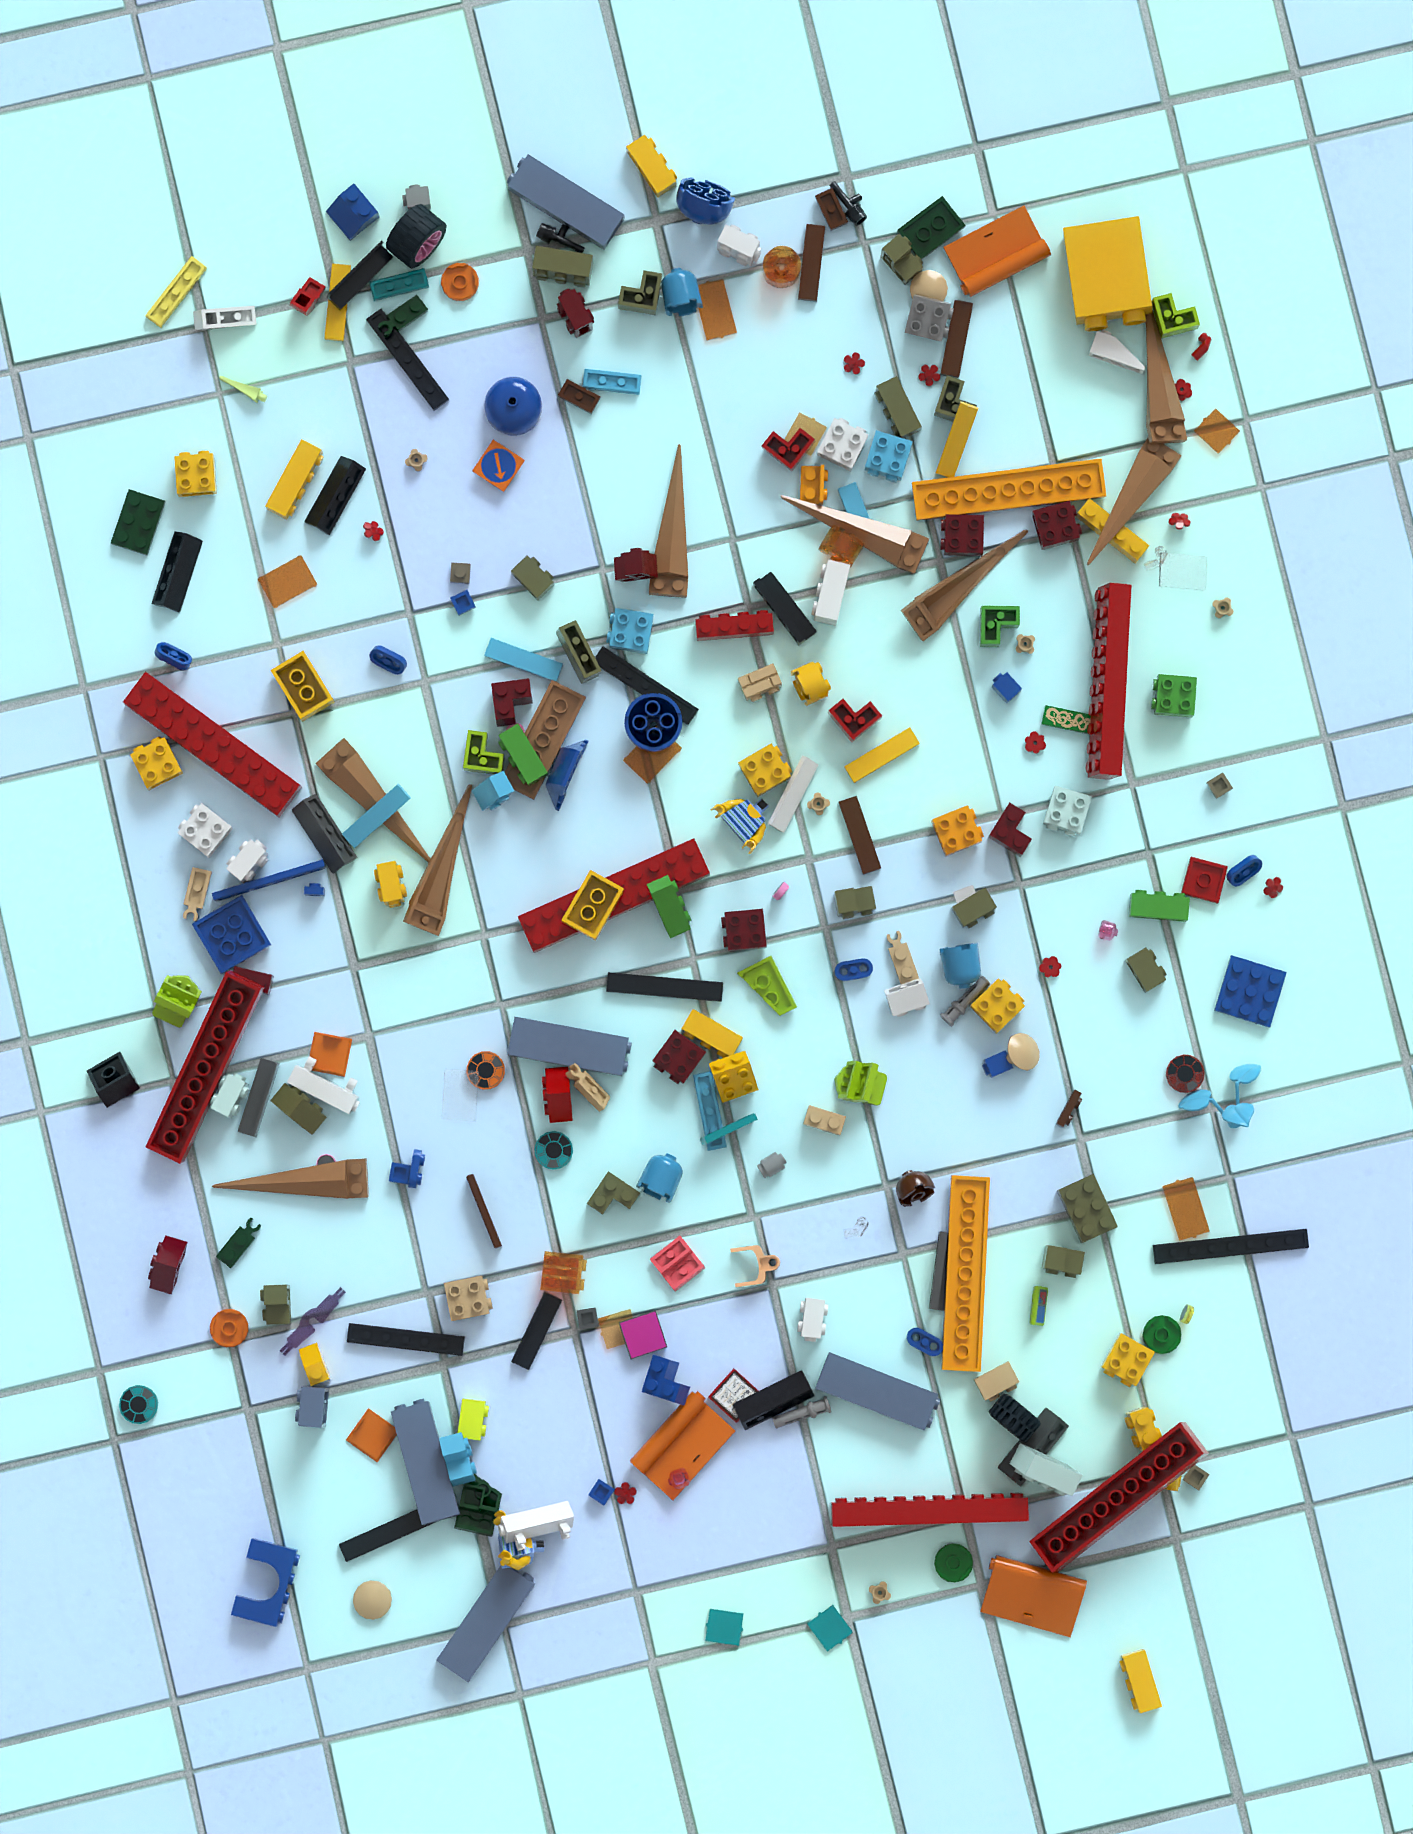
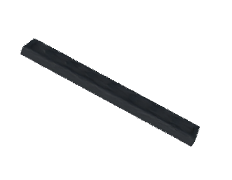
(1230, 1246)

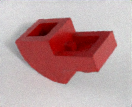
(307, 296)

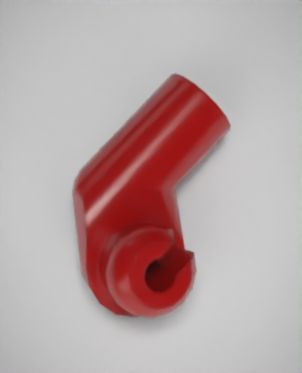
(1204, 346)

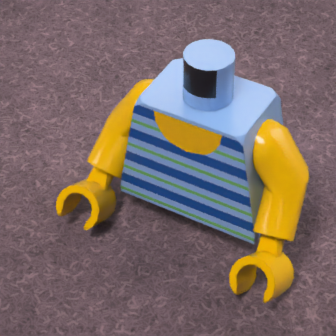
(744, 819)
(509, 1554)

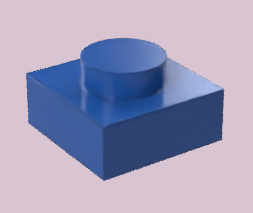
(463, 602)
(314, 890)
(399, 1173)
(601, 1492)

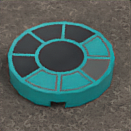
(553, 1150)
(138, 1404)

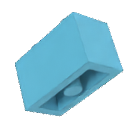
(493, 791)

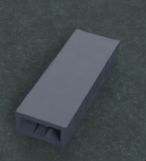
(565, 201)
(568, 1046)
(877, 1391)
(425, 1462)
(486, 1622)

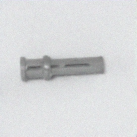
(958, 1007)
(810, 1410)

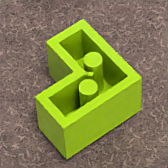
(1171, 321)
(476, 757)

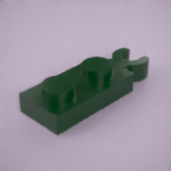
(404, 315)
(237, 1244)

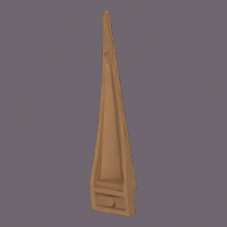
(1164, 410)
(1148, 471)
(671, 542)
(891, 543)
(936, 604)
(352, 775)
(430, 899)
(334, 1179)

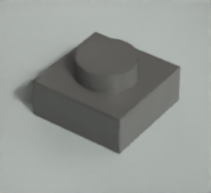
(587, 1318)

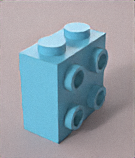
(888, 456)
(630, 630)

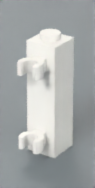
(323, 1089)
(537, 1522)

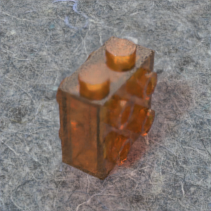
(563, 1272)

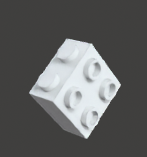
(739, 245)
(843, 444)
(204, 829)
(248, 860)
(812, 1321)

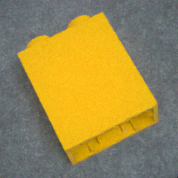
(1108, 273)

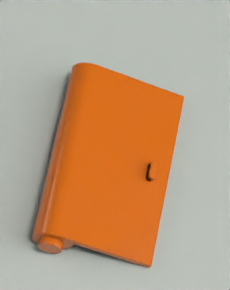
(996, 251)
(684, 1435)
(1029, 1589)

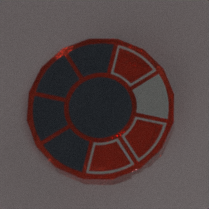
(1185, 1073)

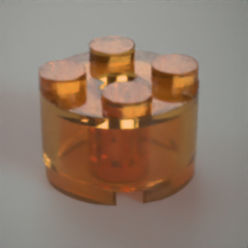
(771, 264)
(841, 546)

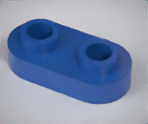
(173, 656)
(388, 660)
(1244, 870)
(853, 969)
(417, 1161)
(924, 1342)

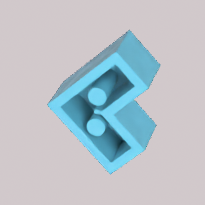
(457, 1455)

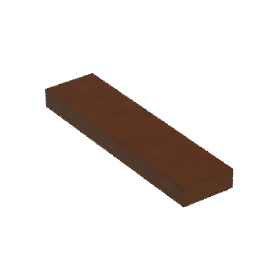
(811, 262)
(956, 339)
(859, 835)
(484, 1211)

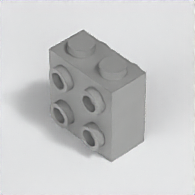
(929, 318)

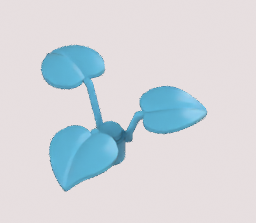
(1234, 1115)

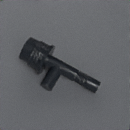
(855, 212)
(547, 233)

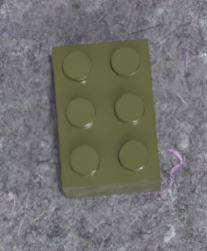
(562, 266)
(1087, 1208)

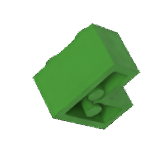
(994, 618)

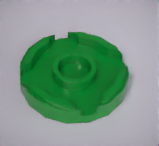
(1162, 1334)
(953, 1562)

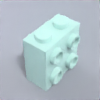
(1067, 811)
(229, 1096)

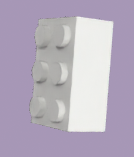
(830, 592)

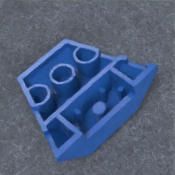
(563, 771)

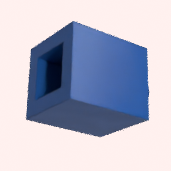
(1006, 687)
(996, 1064)

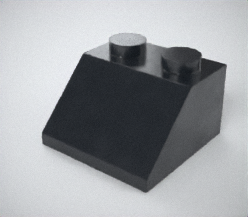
(113, 1079)

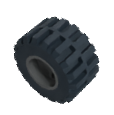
(1014, 1417)

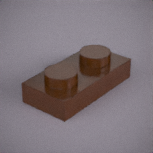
(831, 209)
(579, 396)
(1073, 1102)

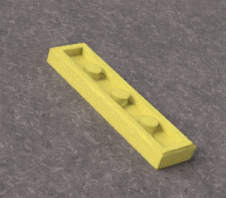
(176, 292)

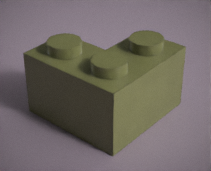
(900, 259)
(643, 299)
(949, 399)
(854, 901)
(299, 1108)
(612, 1188)
(1061, 1259)
(277, 1304)

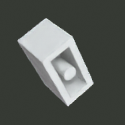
(907, 997)

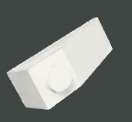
(224, 317)
(1111, 350)

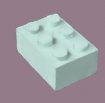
(1045, 1470)

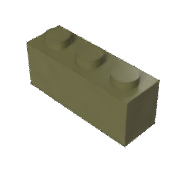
(897, 408)
(578, 652)

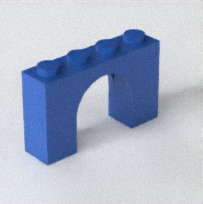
(283, 1561)

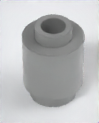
(772, 1164)

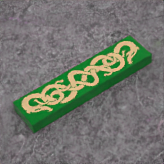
(1066, 719)

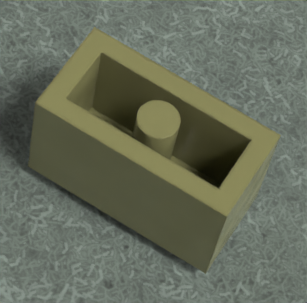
(533, 577)
(973, 908)
(1145, 969)

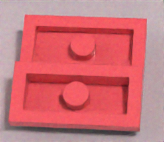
(677, 1263)

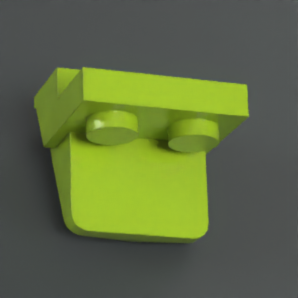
(176, 999)
(860, 1083)

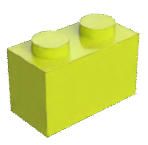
(472, 1418)

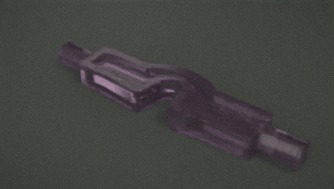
(320, 1313)

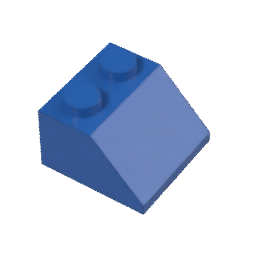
(352, 212)

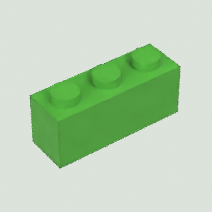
(522, 755)
(669, 906)
(1159, 906)

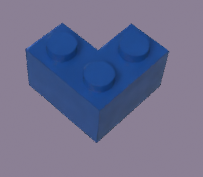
(661, 1382)

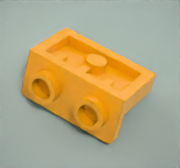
(812, 484)

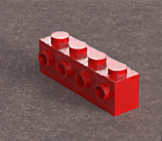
(734, 626)

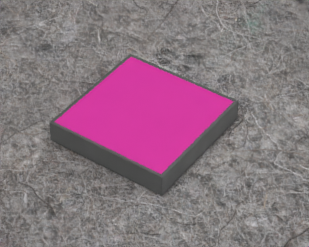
(642, 1334)

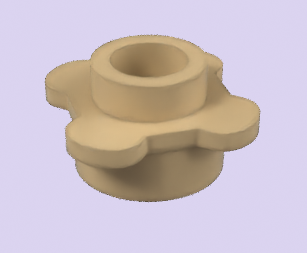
(411, 460)
(1226, 602)
(1029, 640)
(823, 803)
(881, 1587)

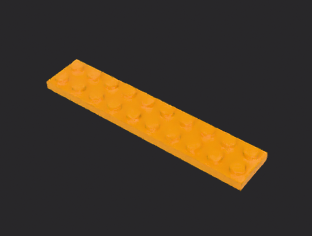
(1009, 489)
(965, 1273)

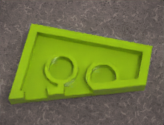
(769, 984)

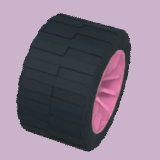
(416, 236)

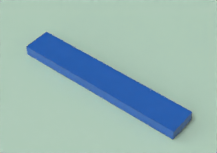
(268, 880)

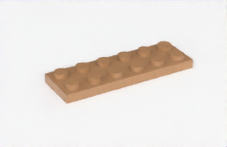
(548, 731)

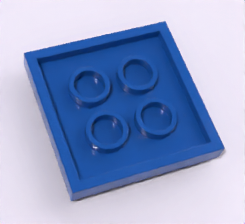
(231, 934)
(1250, 991)

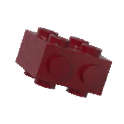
(572, 307)
(1056, 525)
(962, 535)
(744, 930)
(678, 1057)

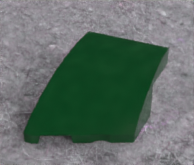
(478, 1507)

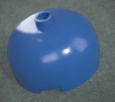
(700, 205)
(514, 418)
(650, 709)

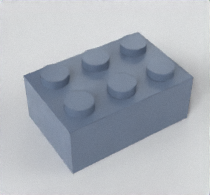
(312, 1406)

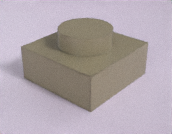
(460, 573)
(1219, 785)
(1195, 1477)

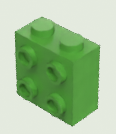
(1174, 695)

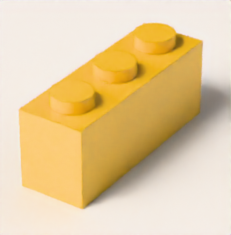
(652, 165)
(711, 1034)
(1140, 1681)

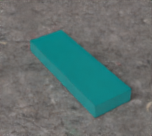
(399, 284)
(728, 1129)

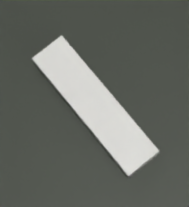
(793, 794)

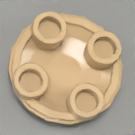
(929, 284)
(1023, 1051)
(372, 1599)

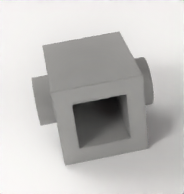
(416, 195)

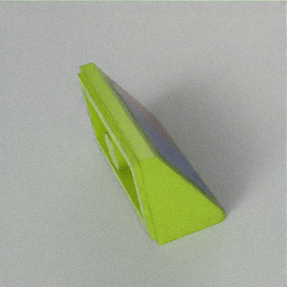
(1038, 1305)

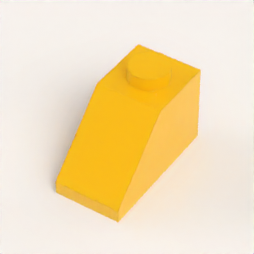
(314, 1364)

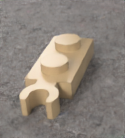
(196, 891)
(902, 960)
(588, 1087)

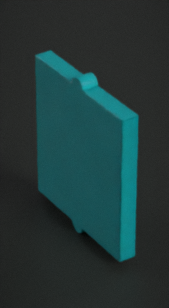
(724, 1627)
(830, 1628)

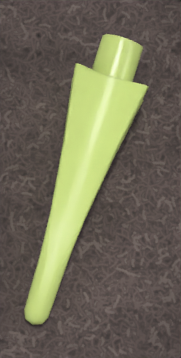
(252, 392)

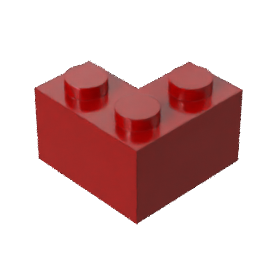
(789, 452)
(854, 723)
(557, 1095)

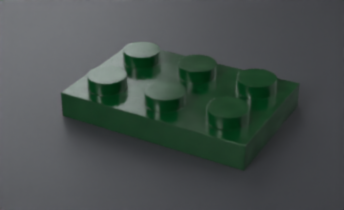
(932, 227)
(138, 522)

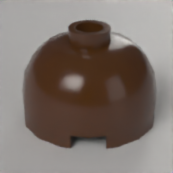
(914, 1186)

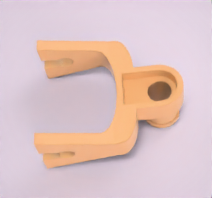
(763, 1263)

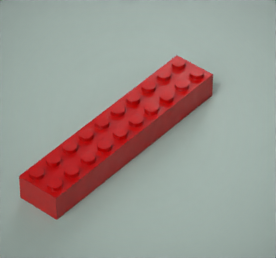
(1109, 681)
(212, 744)
(681, 863)
(205, 1066)
(1119, 1497)
(929, 1511)

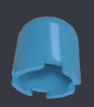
(681, 293)
(961, 964)
(661, 1177)

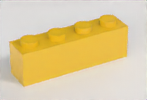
(294, 479)
(1124, 541)

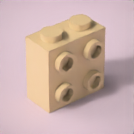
(468, 1298)

